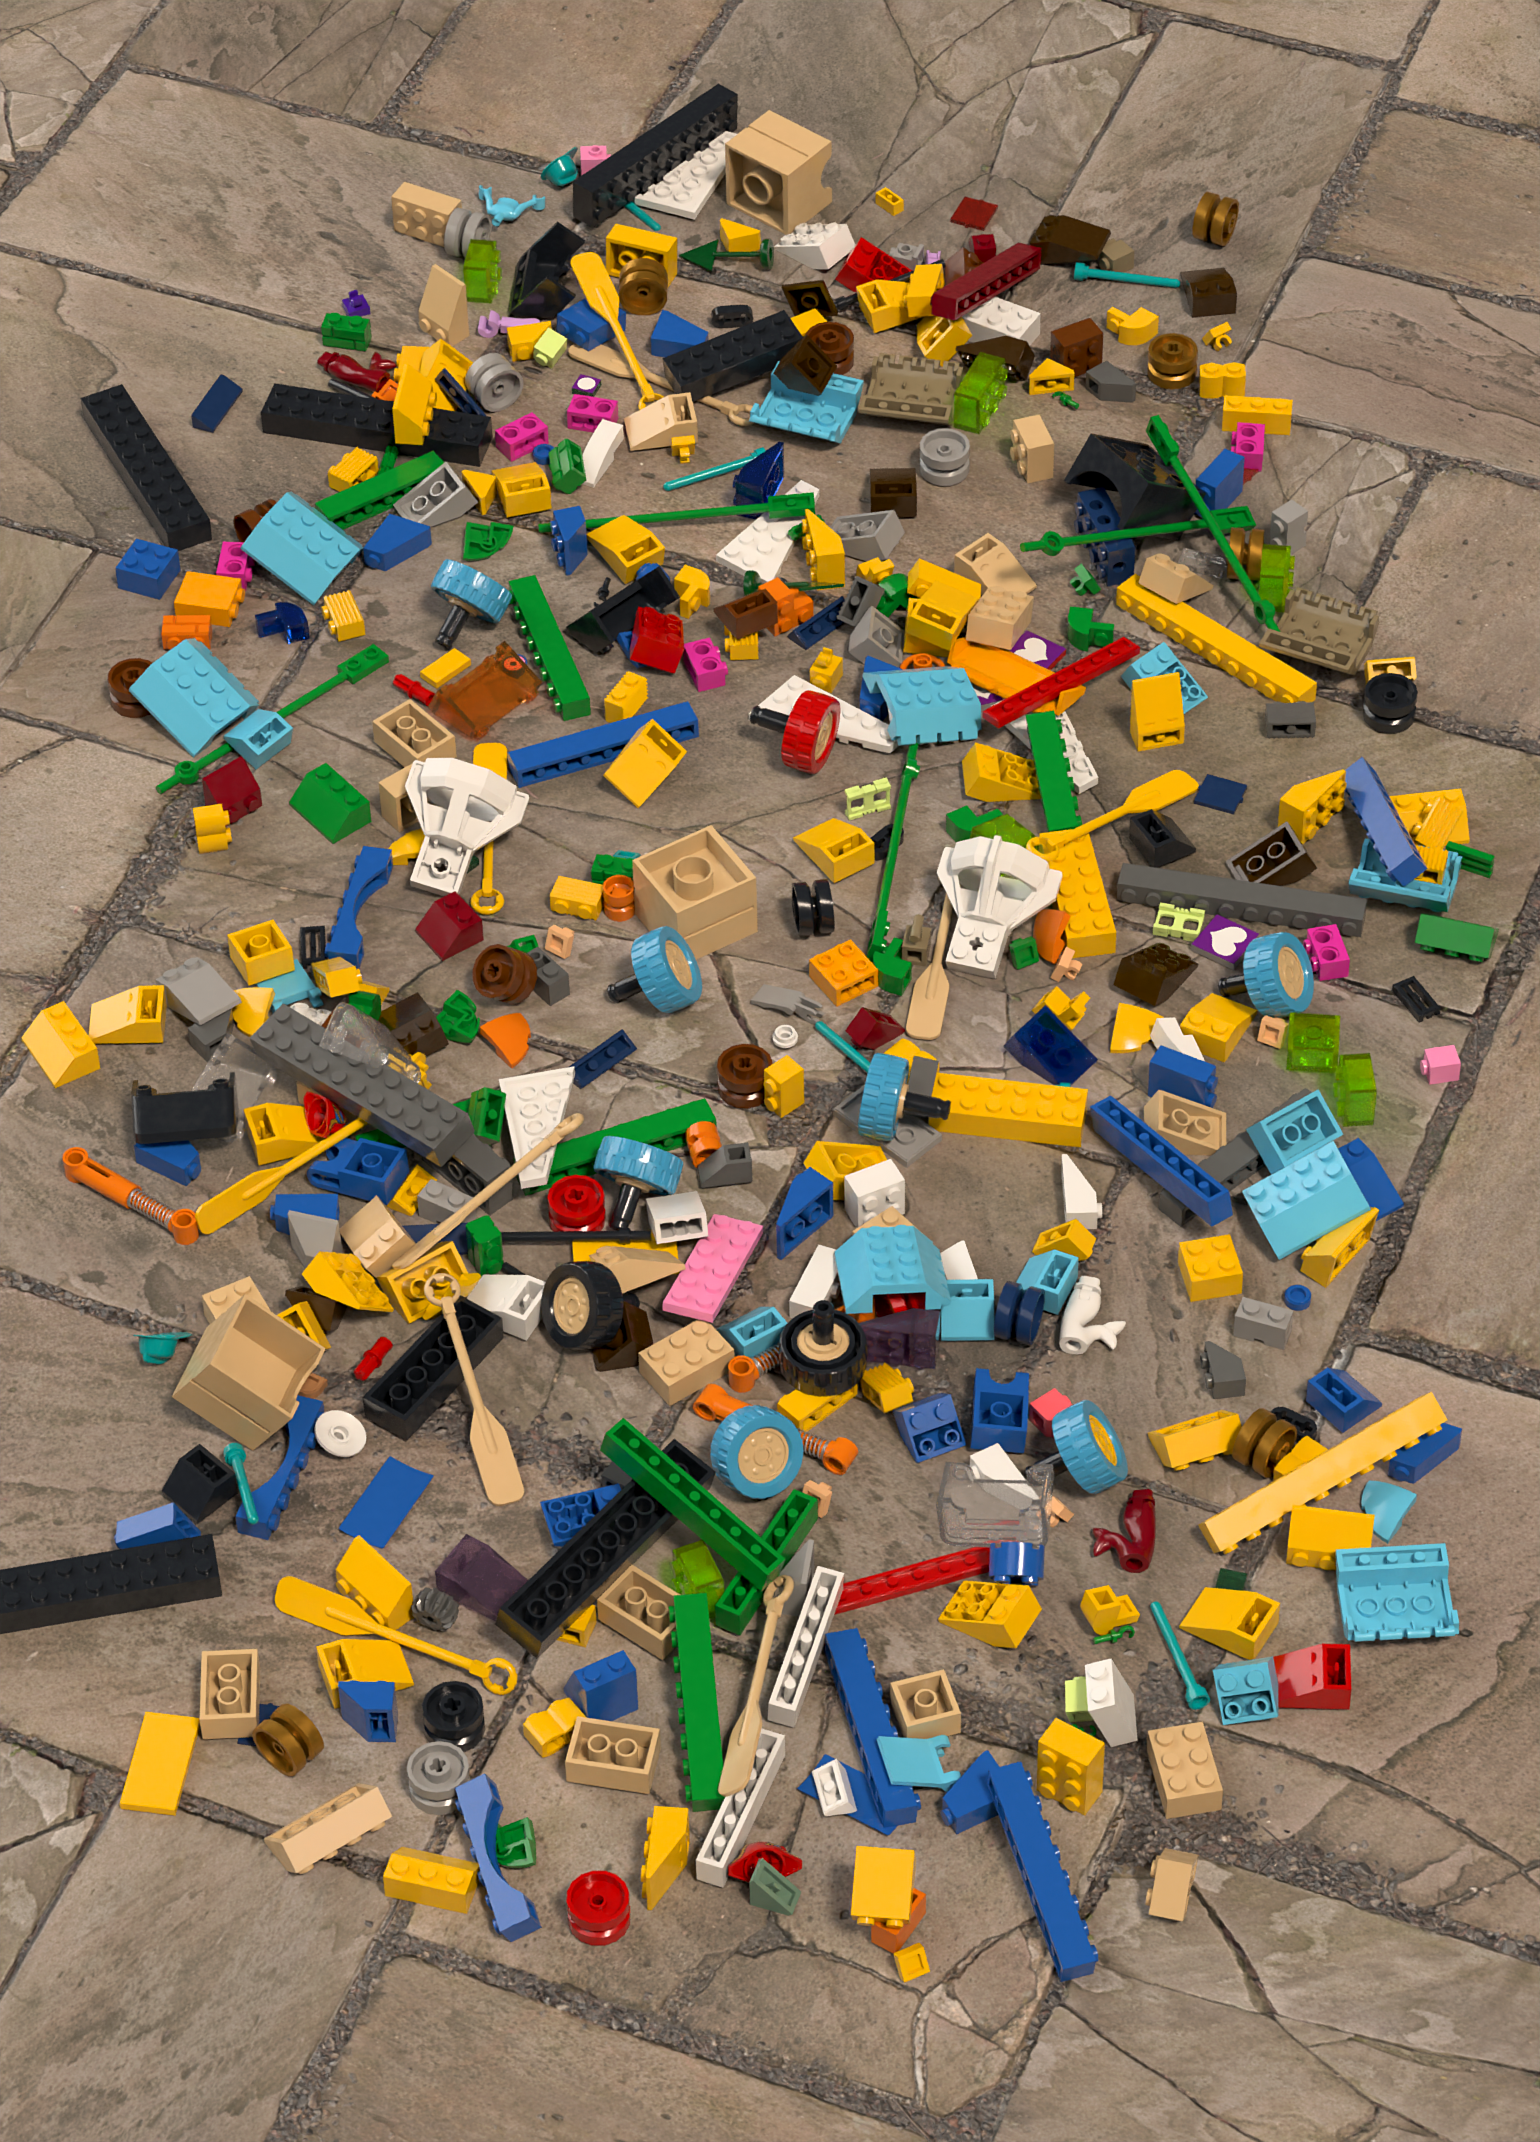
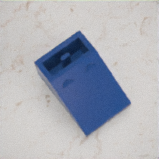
(571, 1513)

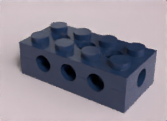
(1095, 515)

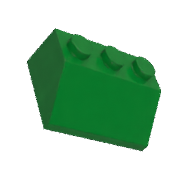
(330, 804)
(1456, 937)

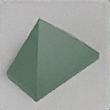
(772, 1890)

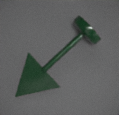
(705, 255)
(753, 580)

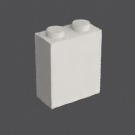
(677, 1217)
(1111, 1702)

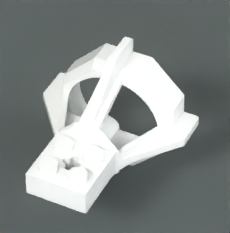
(468, 814)
(992, 904)

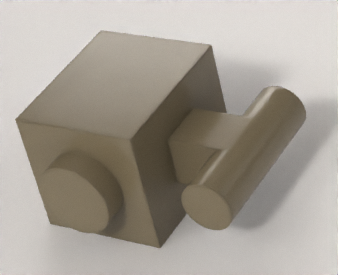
(1116, 256)
(916, 942)

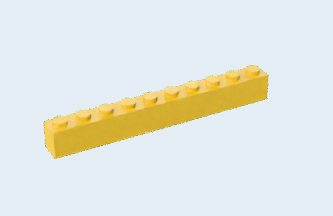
(1216, 644)
(1323, 1472)

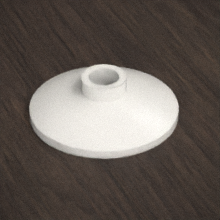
(340, 1425)

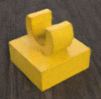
(1218, 334)
(683, 447)
(911, 1962)

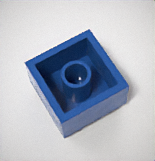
(147, 569)

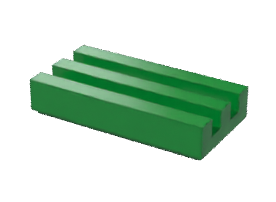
(1473, 860)

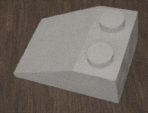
(437, 498)
(869, 534)
(197, 991)

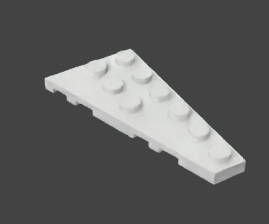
(690, 183)
(764, 542)
(853, 725)
(1080, 765)
(533, 1110)

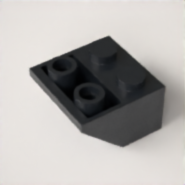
(1159, 838)
(200, 1484)

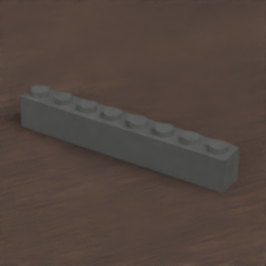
(1228, 1166)

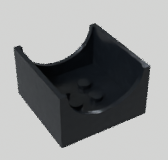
(1147, 488)

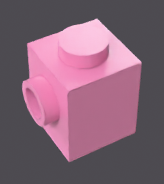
(592, 156)
(1441, 1064)

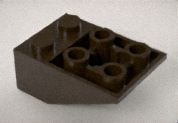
(1015, 351)
(894, 490)
(1154, 973)

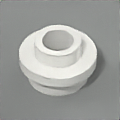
(785, 1036)

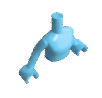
(507, 208)

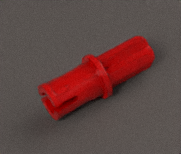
(413, 689)
(372, 1358)

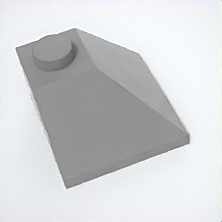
(877, 638)
(313, 1234)
(802, 1571)

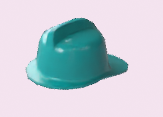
(561, 170)
(159, 1347)

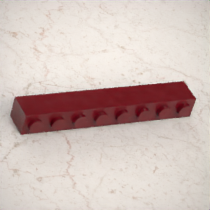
(986, 281)

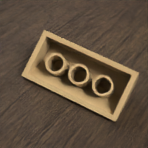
(329, 1828)

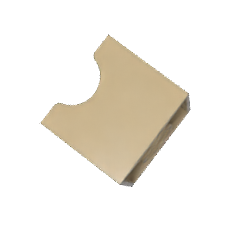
(777, 172)
(697, 891)
(248, 1372)

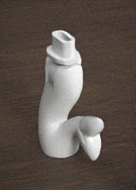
(1079, 1311)

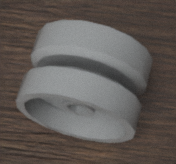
(463, 227)
(494, 382)
(944, 457)
(434, 1774)

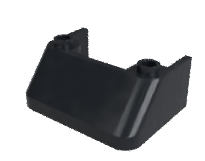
(537, 275)
(618, 613)
(185, 1113)

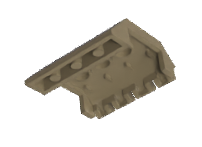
(912, 391)
(1323, 633)

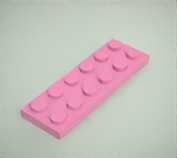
(713, 1268)

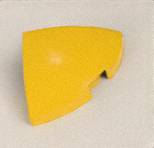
(407, 847)
(254, 1008)
(1132, 1028)
(467, 1284)

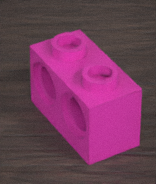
(587, 412)
(521, 436)
(1249, 443)
(235, 563)
(704, 664)
(1327, 952)

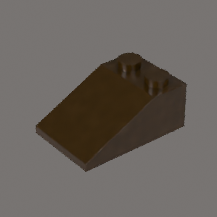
(1069, 240)
(1209, 292)
(1273, 859)
(414, 1025)

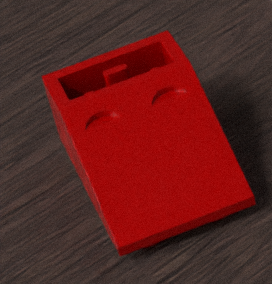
(868, 264)
(657, 639)
(1315, 1677)

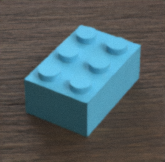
(1294, 1131)

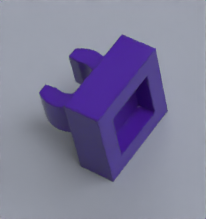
(356, 304)

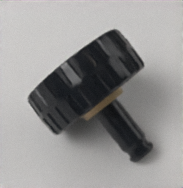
(583, 1305)
(823, 1351)

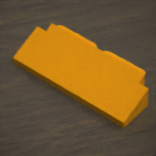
(1006, 673)

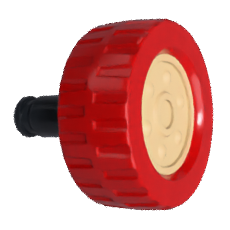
(807, 730)

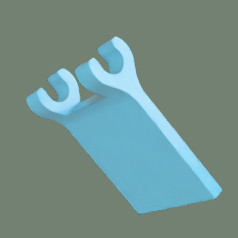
(292, 988)
(916, 1761)

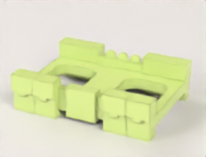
(867, 793)
(1180, 917)

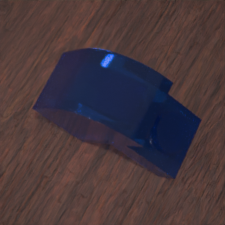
(286, 619)

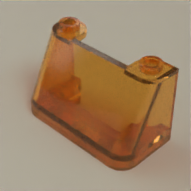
(486, 693)

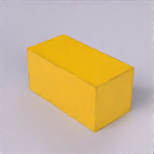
(889, 201)

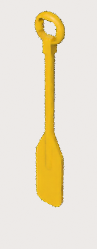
(605, 301)
(493, 757)
(1151, 795)
(258, 1185)
(347, 1618)

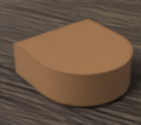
(313, 1386)

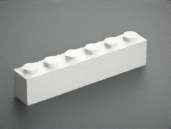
(805, 1646)
(740, 1812)

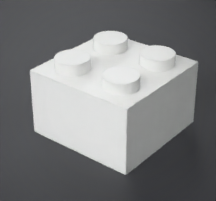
(873, 1191)

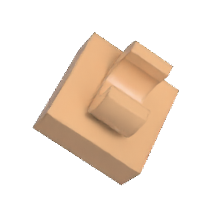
(559, 941)
(1066, 966)
(1273, 1031)
(822, 1493)
(1058, 1511)

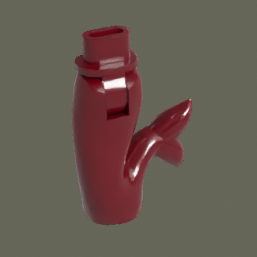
(352, 372)
(1140, 1524)

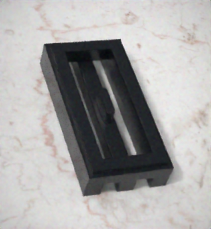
(312, 930)
(1412, 1000)

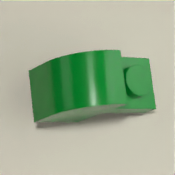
(894, 594)
(1085, 632)
(960, 822)
(893, 972)
(367, 1003)

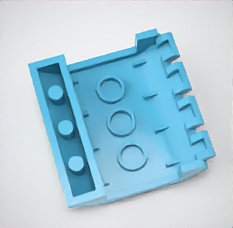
(811, 415)
(301, 547)
(193, 695)
(928, 704)
(1373, 882)
(1306, 1200)
(890, 1263)
(1395, 1592)

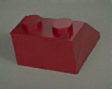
(233, 788)
(450, 926)

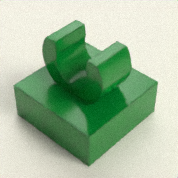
(1085, 581)
(1024, 952)

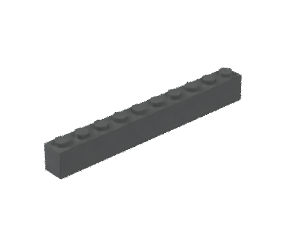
(1241, 899)

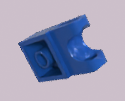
(361, 1169)
(999, 1412)

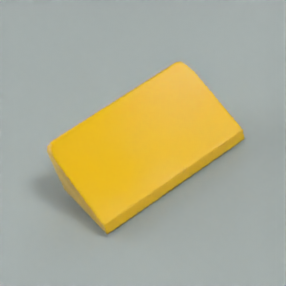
(405, 1198)

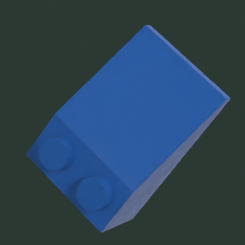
(1371, 1178)
(804, 1210)

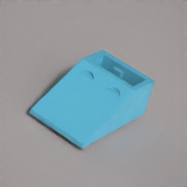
(1163, 661)

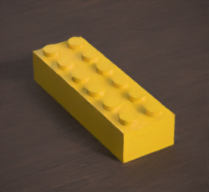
(1083, 898)
(1011, 1109)

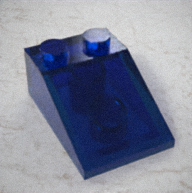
(760, 478)
(1050, 1049)

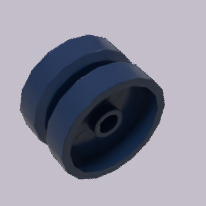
(1019, 1313)

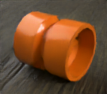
(619, 898)
(702, 1141)

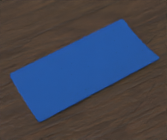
(385, 1502)
(863, 1798)

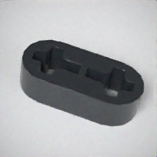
(731, 316)
(882, 840)
(1299, 1421)

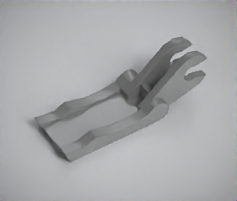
(788, 1001)

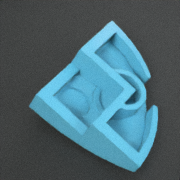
(1389, 1506)

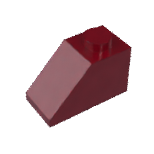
(983, 246)
(873, 1029)

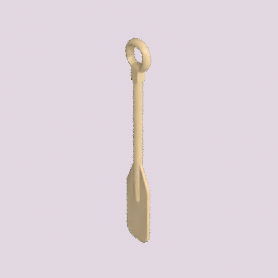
(617, 364)
(931, 988)
(560, 1131)
(487, 1435)
(747, 1730)

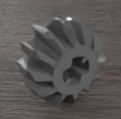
(435, 1609)

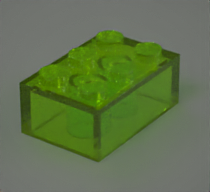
(980, 393)

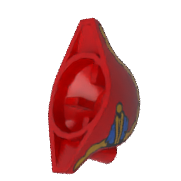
(322, 1115)
(775, 1855)

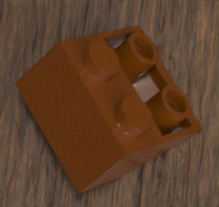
(960, 264)
(748, 613)

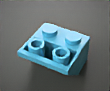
(260, 737)
(1054, 1273)
(970, 1311)
(754, 1331)
(1247, 1690)

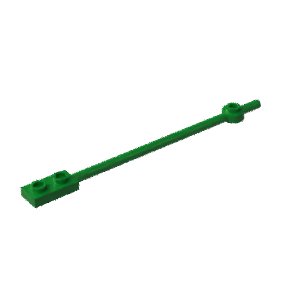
(1168, 451)
(777, 506)
(1053, 543)
(351, 670)
(880, 924)

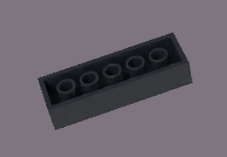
(731, 356)
(431, 1370)

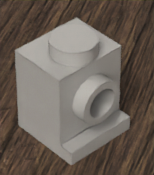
(908, 255)

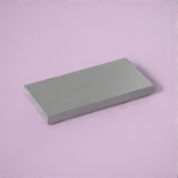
(911, 1138)

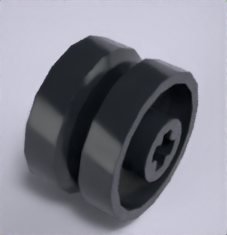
(1390, 703)
(816, 907)
(454, 1715)

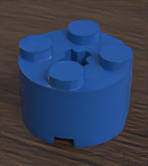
(1016, 1563)

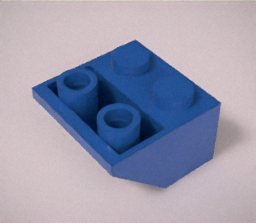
(570, 537)
(1340, 1398)
(929, 1426)
(370, 1709)

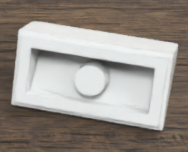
(958, 1263)
(834, 1789)

